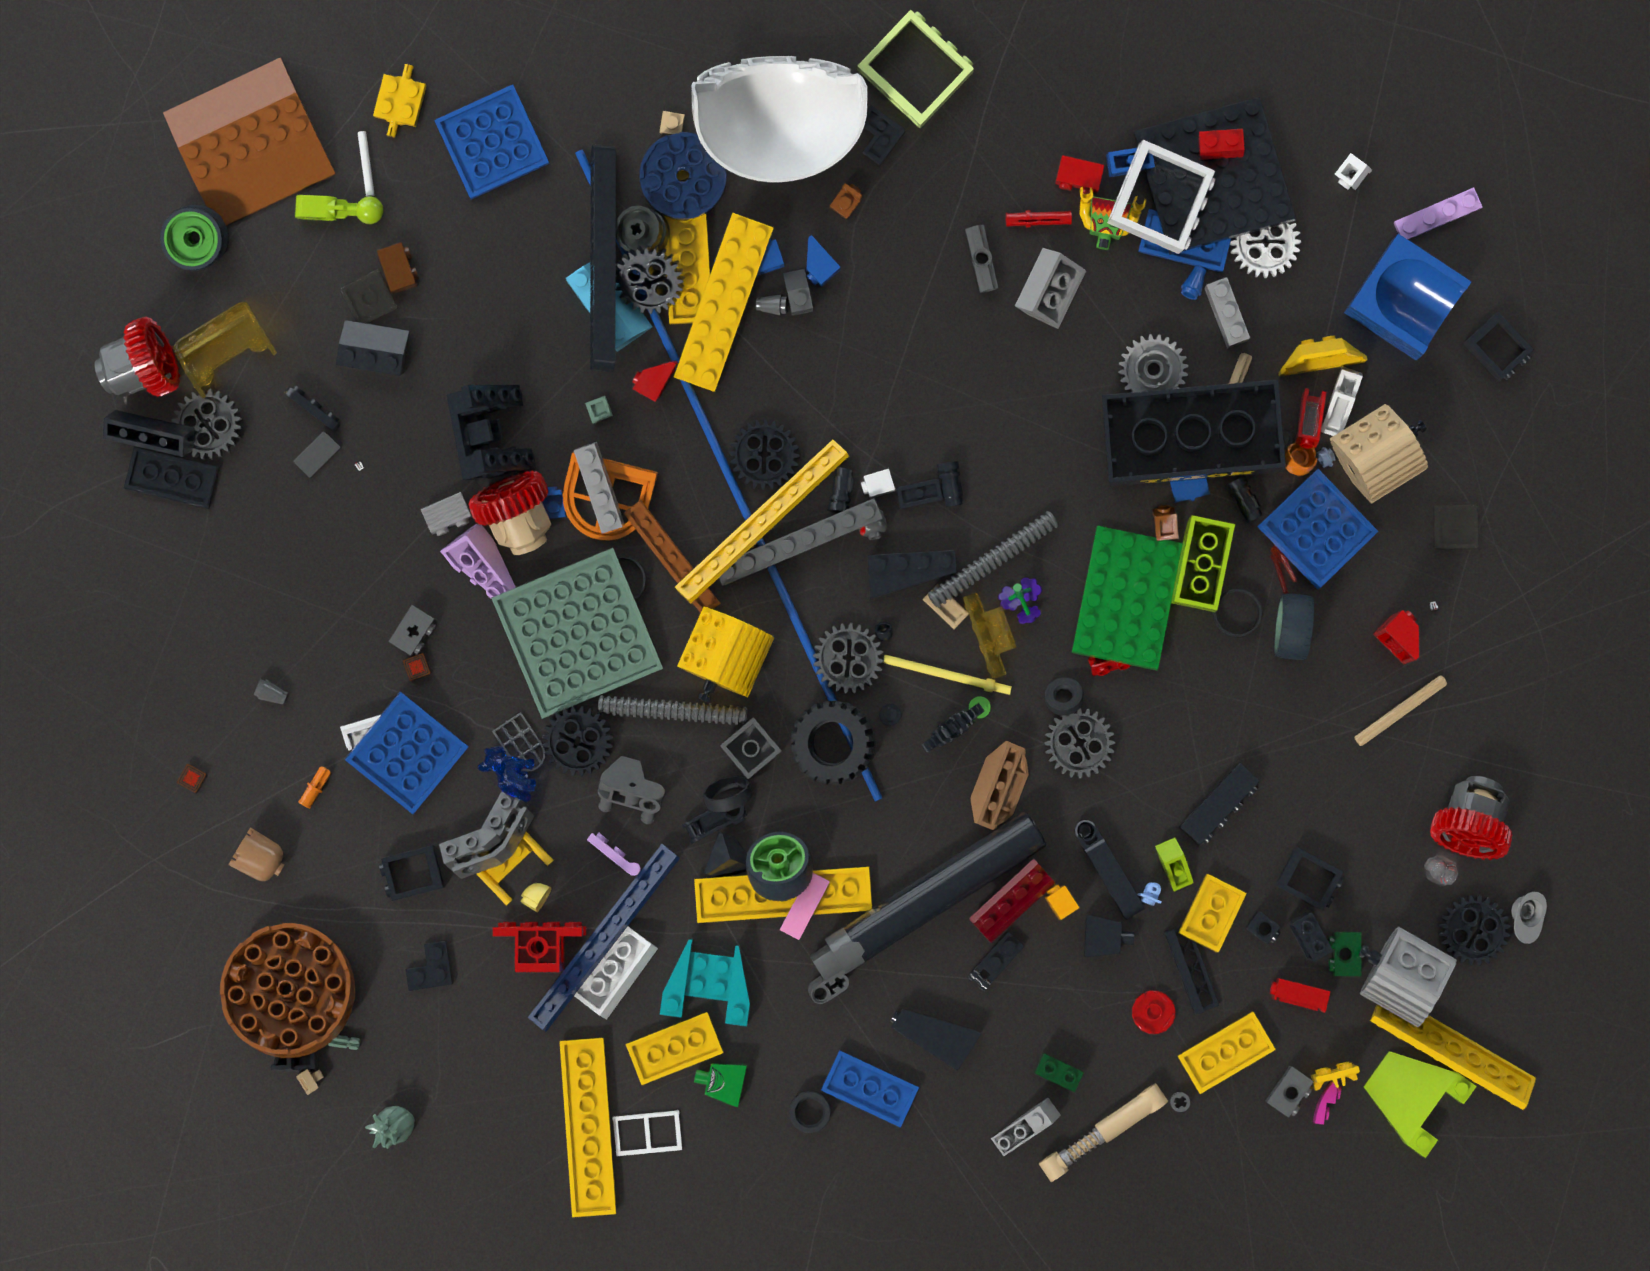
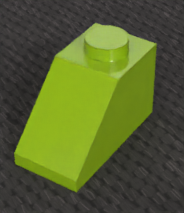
(1174, 864)

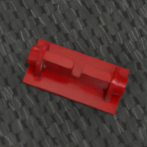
(1103, 667)

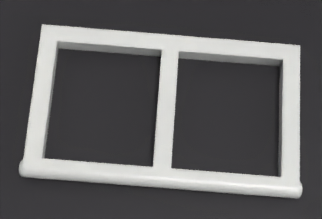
(646, 1116)

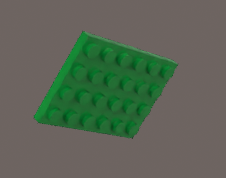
(1127, 598)

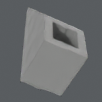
(1026, 1126)

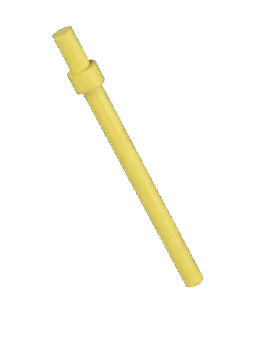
(989, 684)

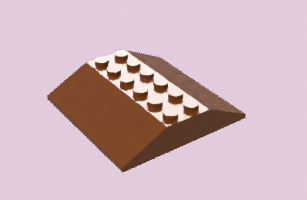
(249, 142)

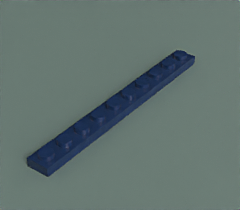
(603, 937)

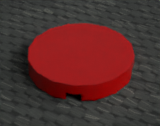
(1153, 1012)

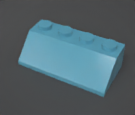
(628, 322)

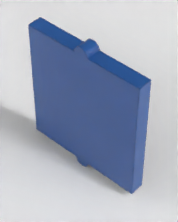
(1189, 489)

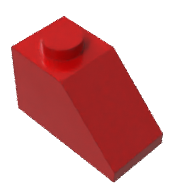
(653, 380)

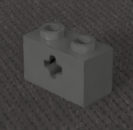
(413, 618)

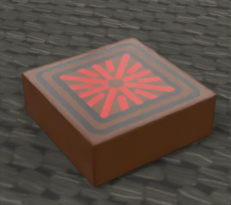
(416, 667)
(192, 778)

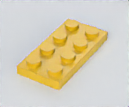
(674, 1048)
(1226, 1052)

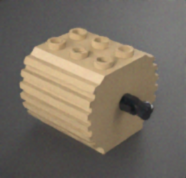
(1380, 452)

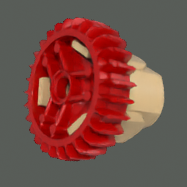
(514, 511)

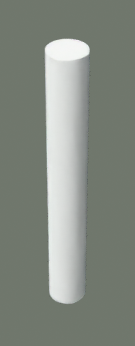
(366, 166)

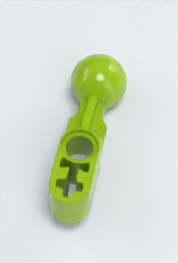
(328, 208)

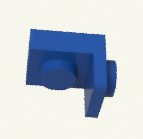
(554, 503)

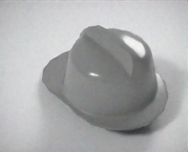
(1529, 916)

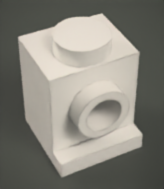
(1351, 165)

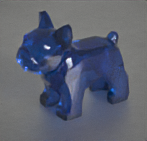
(509, 772)

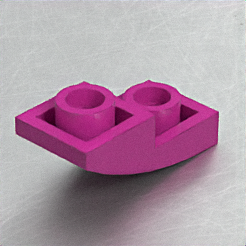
(1329, 1095)

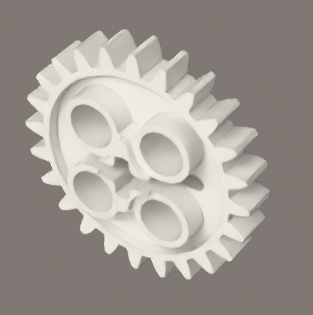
(1266, 262)

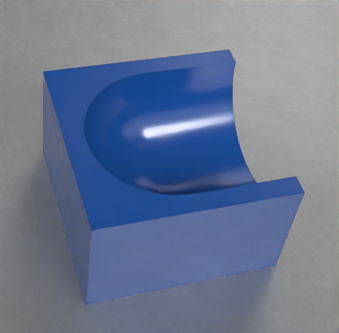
(1407, 297)

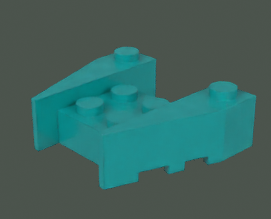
(709, 978)

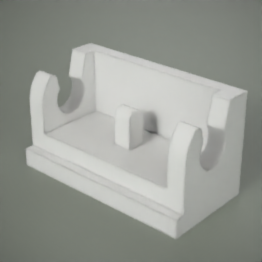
(354, 732)

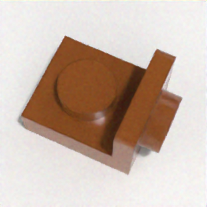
(846, 200)
(1165, 523)

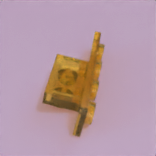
(992, 633)

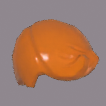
(1300, 460)

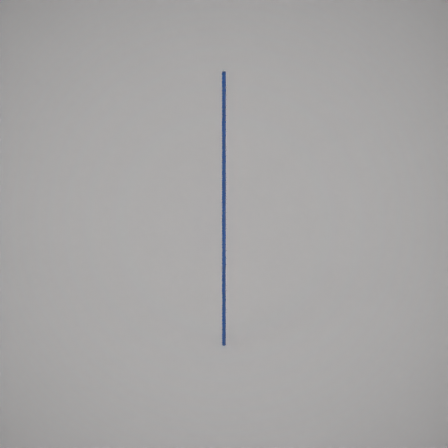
(741, 504)

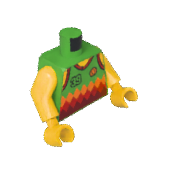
(1095, 215)

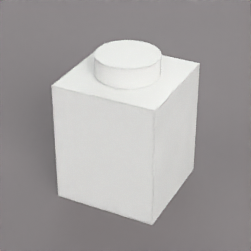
(878, 484)

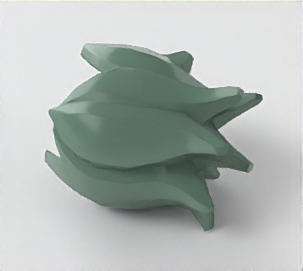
(391, 1126)

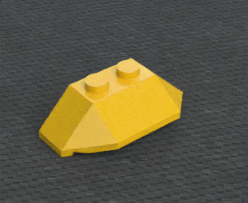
(1321, 355)

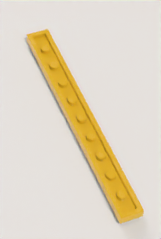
(761, 521)

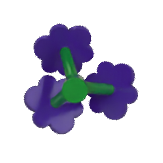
(1019, 595)

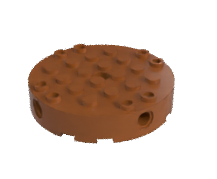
(306, 1016)

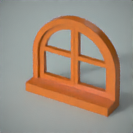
(614, 470)

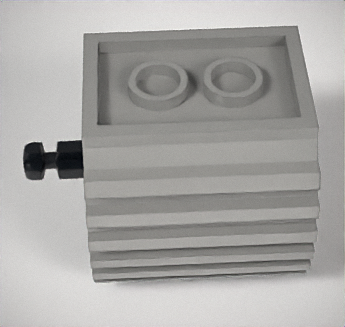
(1407, 976)

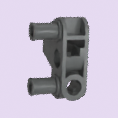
(627, 779)

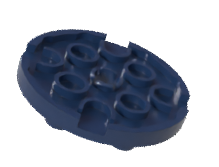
(679, 198)

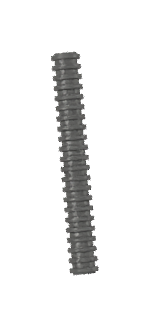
(993, 559)
(672, 710)

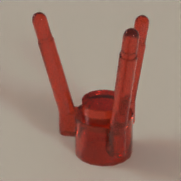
(1278, 557)

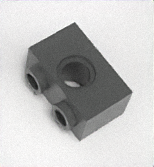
(1278, 1098)

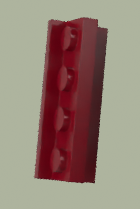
(1012, 901)

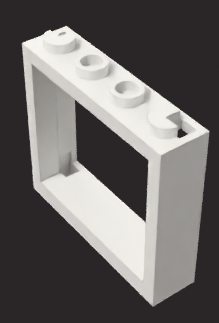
(1148, 234)

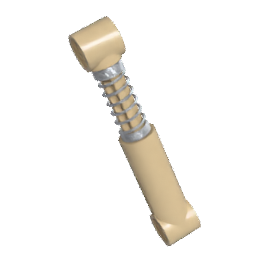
(1106, 1130)

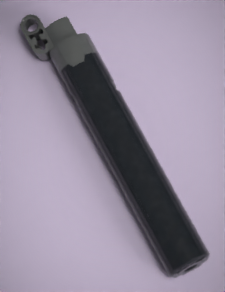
(922, 902)

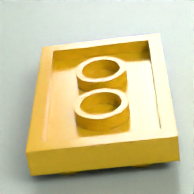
(1212, 913)

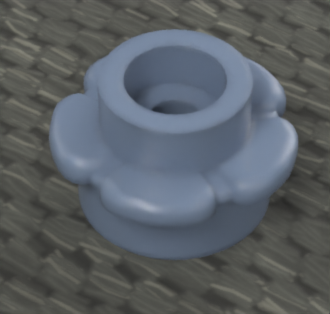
(1325, 457)

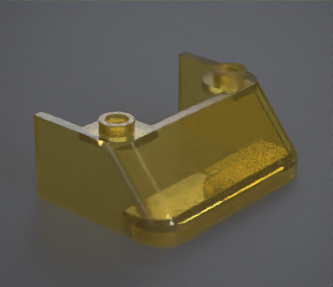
(220, 341)

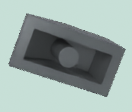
(798, 292)

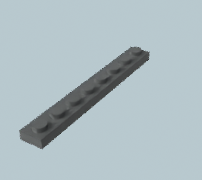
(802, 540)

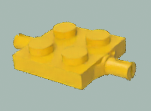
(399, 100)

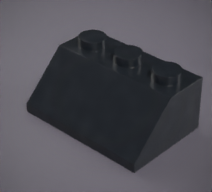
(373, 348)

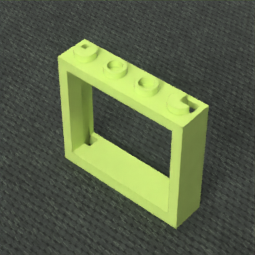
(895, 97)

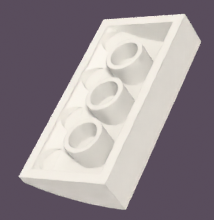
(616, 973)

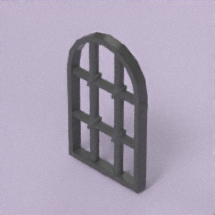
(521, 734)

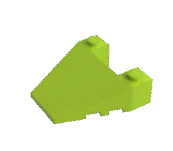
(1409, 1092)

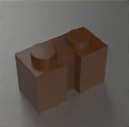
(397, 267)

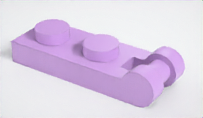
(615, 854)

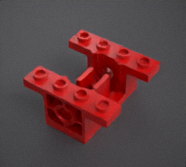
(526, 939)

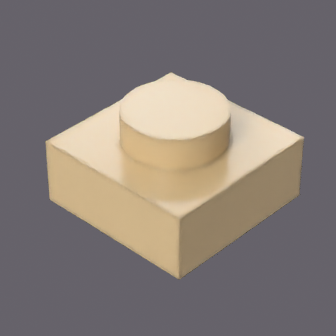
(671, 123)

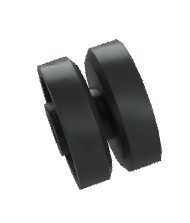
(641, 228)

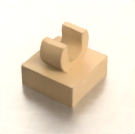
(309, 1080)

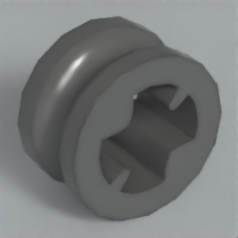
(1179, 1095)

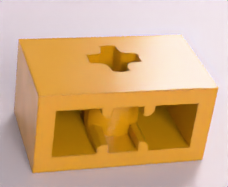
(1061, 901)

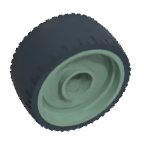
(1294, 626)

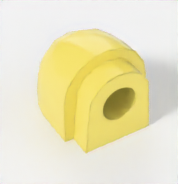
(535, 896)

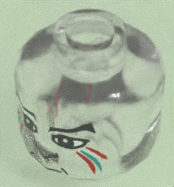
(1441, 870)

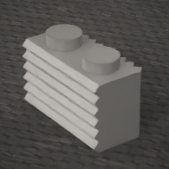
(446, 514)

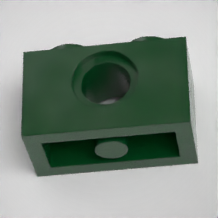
(1352, 965)
(1058, 1072)

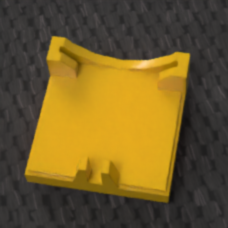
(1326, 1074)

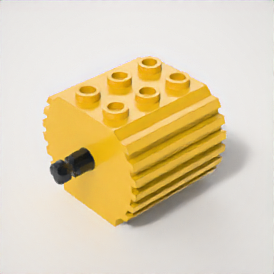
(725, 653)

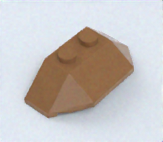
(999, 785)

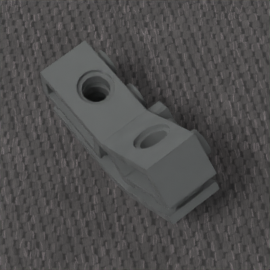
(472, 851)

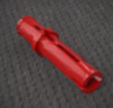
(1038, 218)

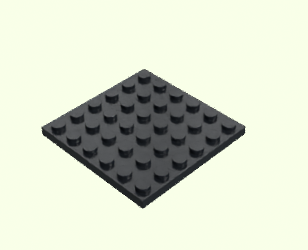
(1246, 191)

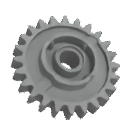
(1149, 352)

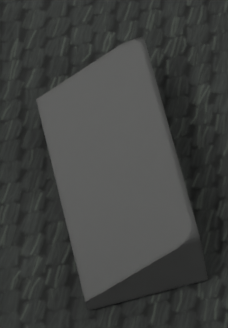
(316, 454)

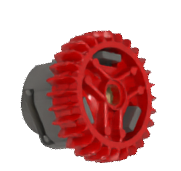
(138, 361)
(1474, 820)

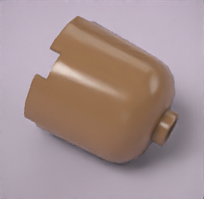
(258, 856)

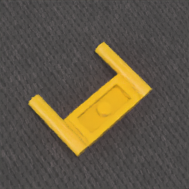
(494, 875)

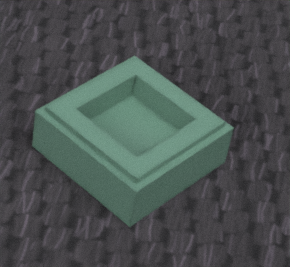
(599, 409)

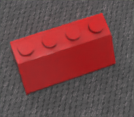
(1400, 636)

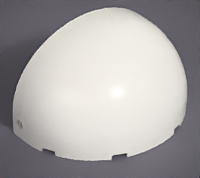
(778, 116)

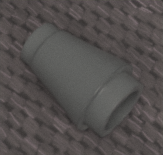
(773, 304)
(270, 692)

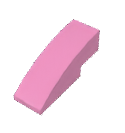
(804, 907)

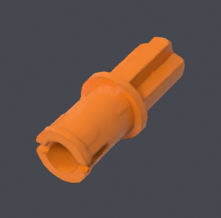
(315, 787)

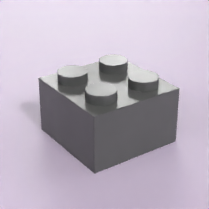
(750, 748)

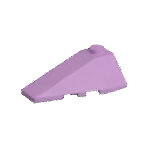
(479, 558)

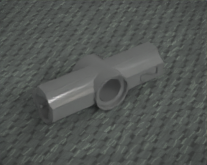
(979, 245)

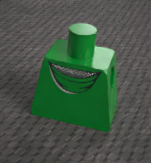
(723, 1082)

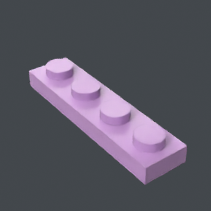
(1438, 214)

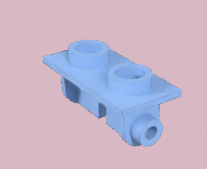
(1150, 894)

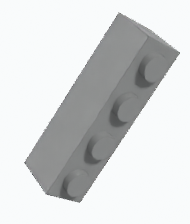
(599, 487)

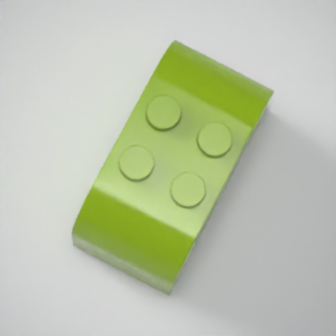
(1202, 563)

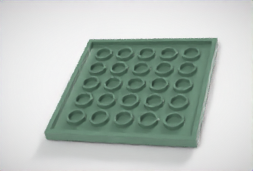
(577, 632)

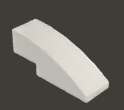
(1341, 401)

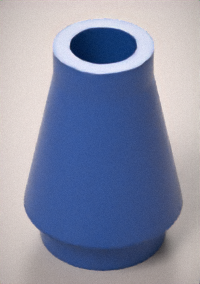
(1194, 283)

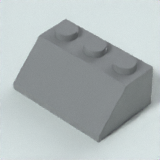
(1050, 287)

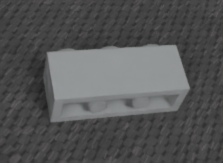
(1227, 313)

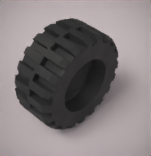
(804, 749)

